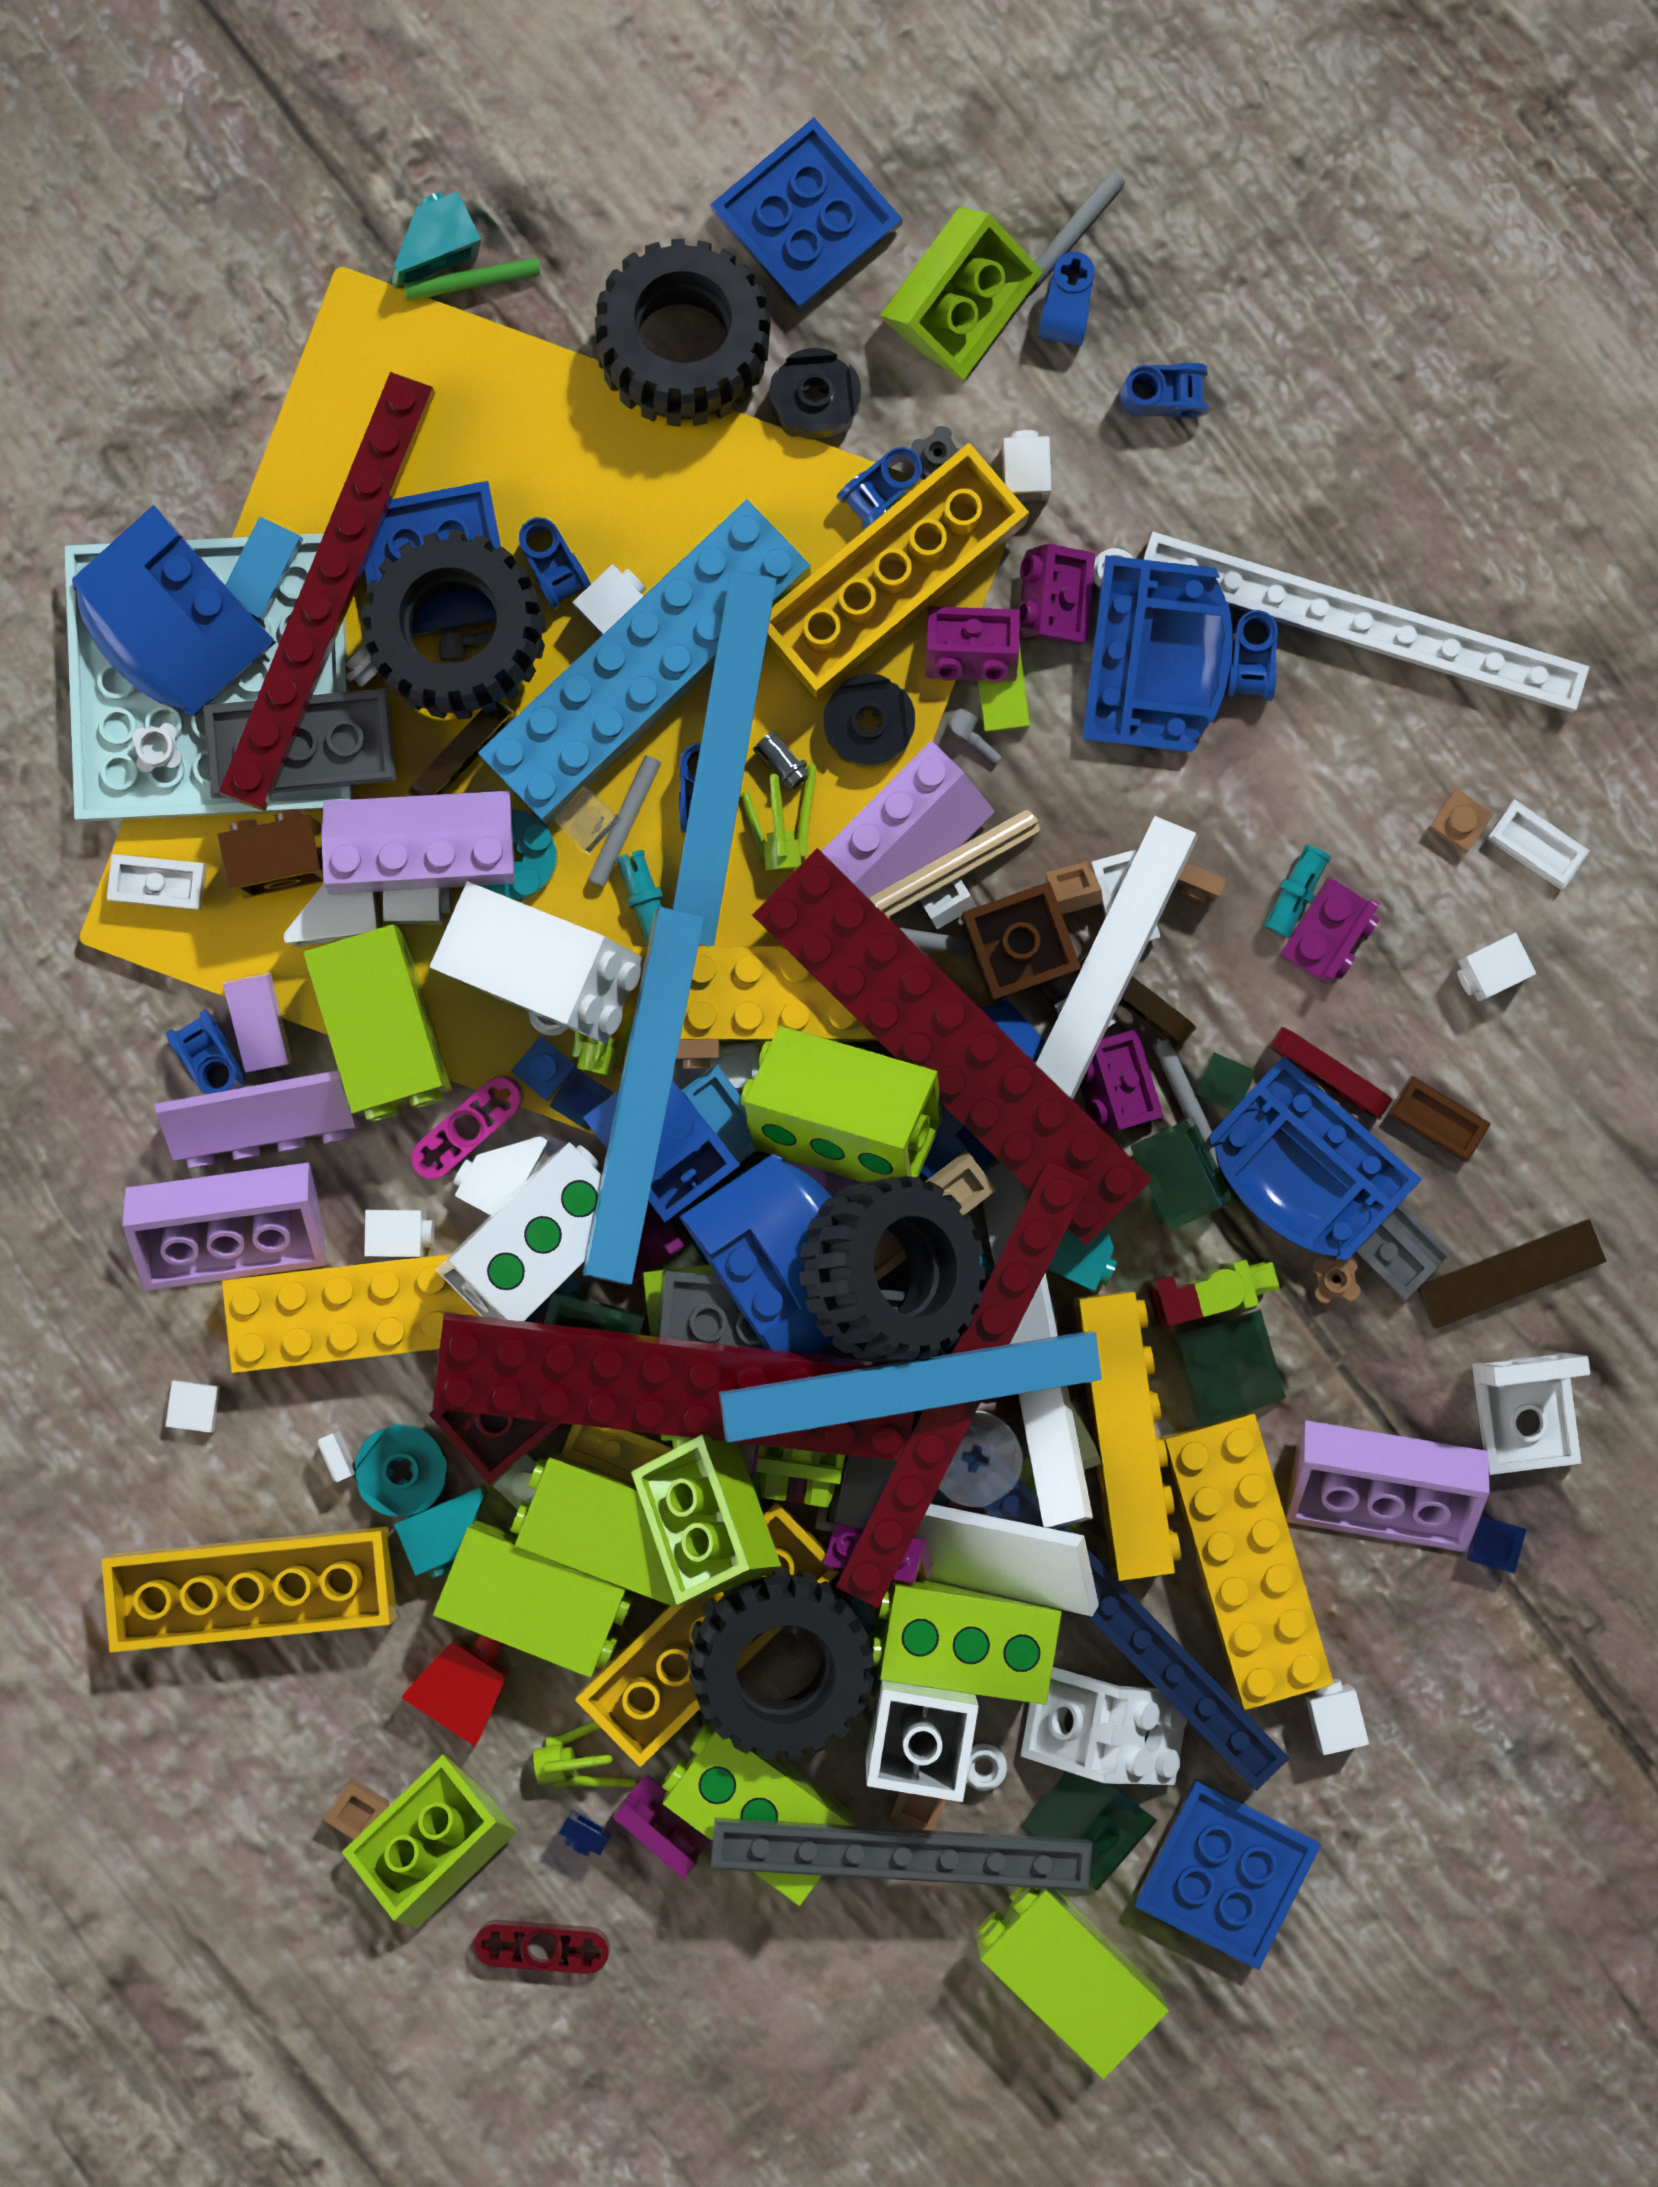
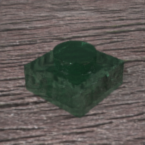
(1224, 1082)

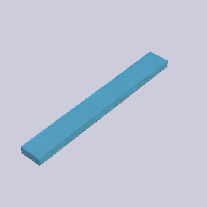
(724, 749)
(643, 1096)
(909, 1386)

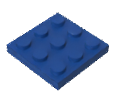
(806, 214)
(451, 509)
(1226, 1873)

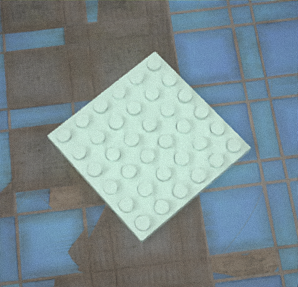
(110, 709)

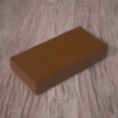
(1438, 1119)

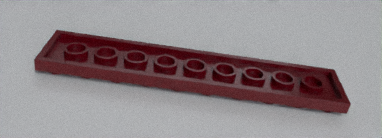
(937, 1026)
(634, 1383)

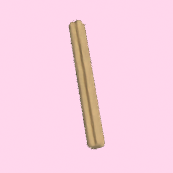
(956, 863)

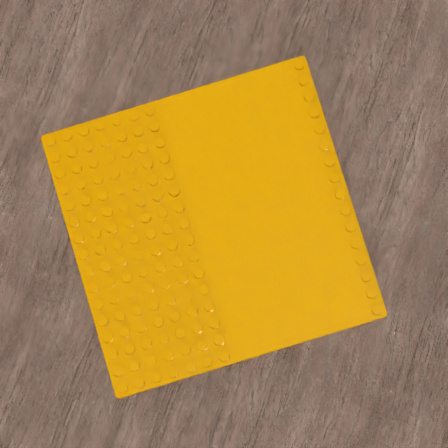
(620, 495)

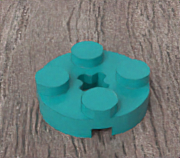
(539, 857)
(375, 1473)

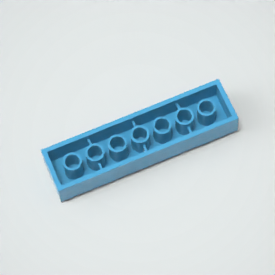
(636, 667)

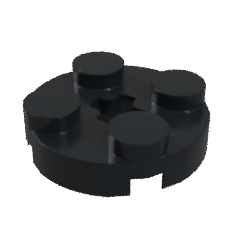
(808, 418)
(885, 700)

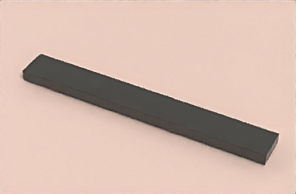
(900, 1854)

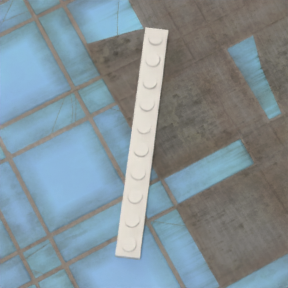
(1384, 627)

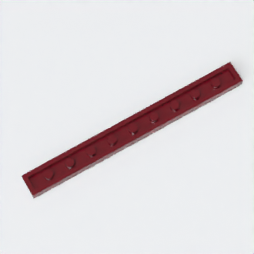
(327, 592)
(943, 1428)

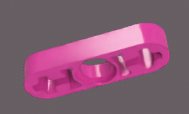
(450, 1157)

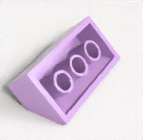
(910, 822)
(417, 842)
(257, 1117)
(224, 1226)
(1387, 1486)

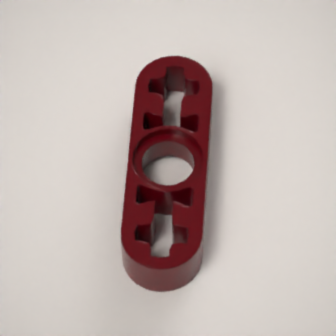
(1330, 1073)
(556, 1931)

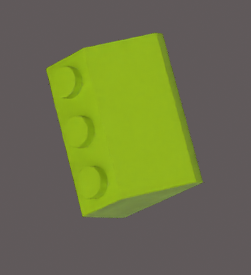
(962, 291)
(705, 1518)
(428, 1842)

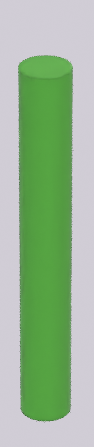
(471, 279)

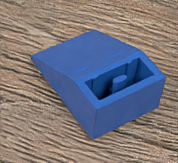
(689, 1156)

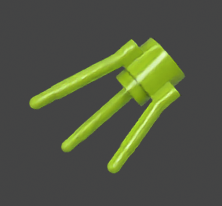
(782, 848)
(598, 1056)
(557, 1764)

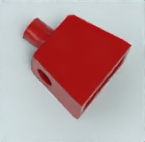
(461, 1687)

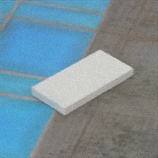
(1009, 1559)

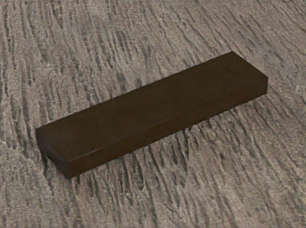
(1511, 1273)

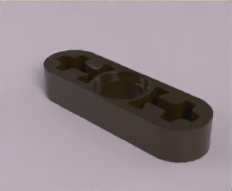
(461, 751)
(1155, 1011)

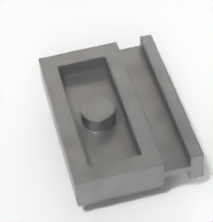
(1403, 1252)

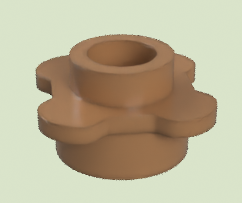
(1326, 1289)

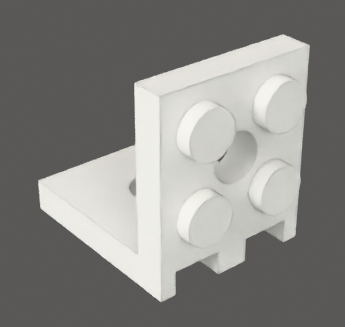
(1534, 1384)
(1106, 1731)

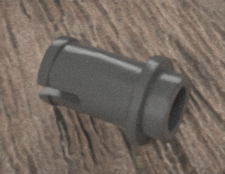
(781, 761)

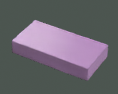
(257, 1022)

